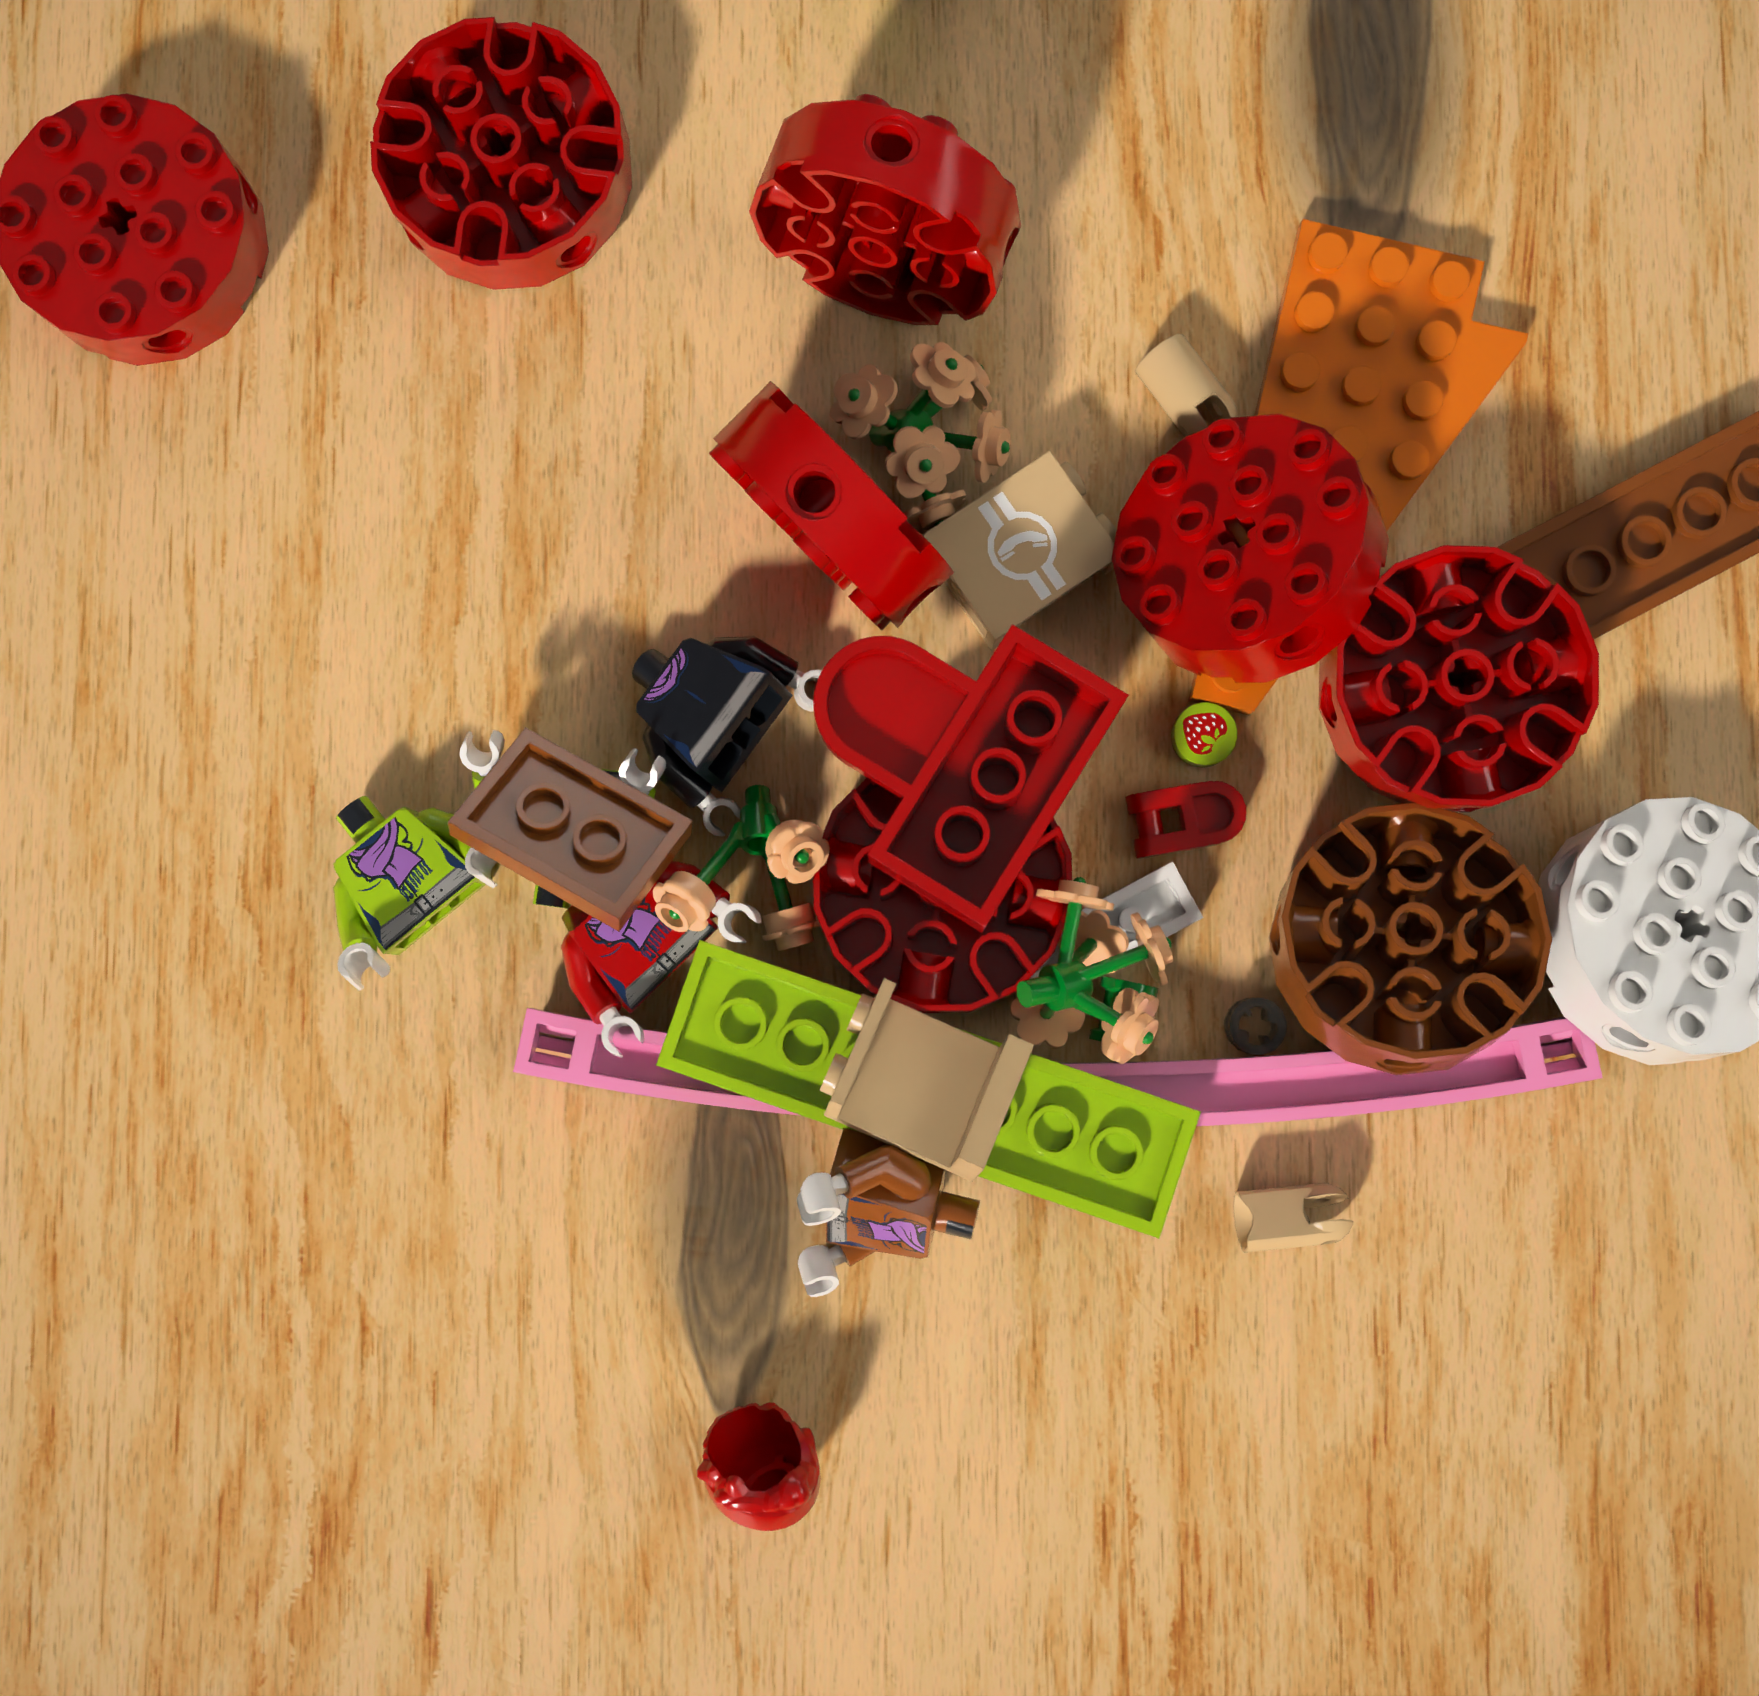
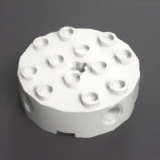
(1658, 931)

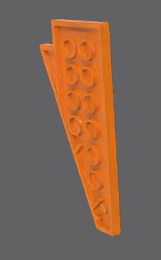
(1384, 359)

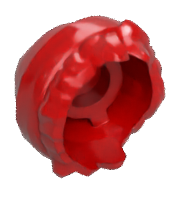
(760, 1467)

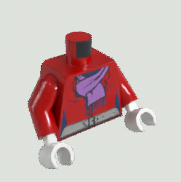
(628, 965)

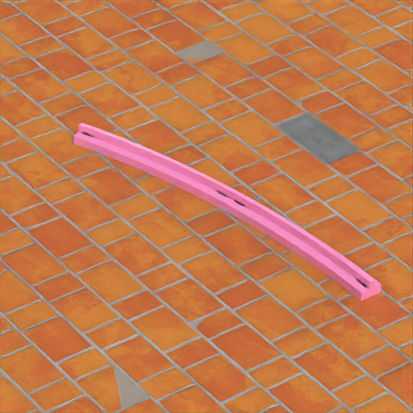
(1222, 1088)

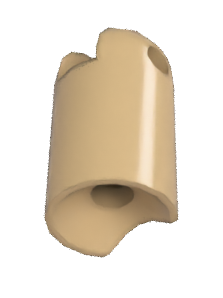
(1183, 381)
(1278, 1219)

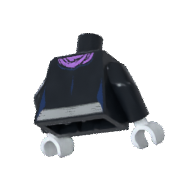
(711, 711)

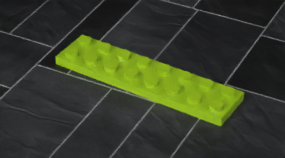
(1061, 1139)

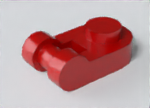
(1207, 814)

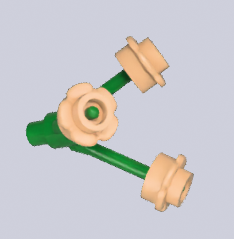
(789, 850)

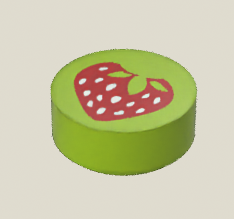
(1204, 735)

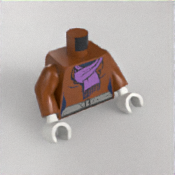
(876, 1204)

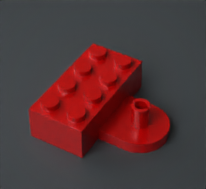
(967, 757)

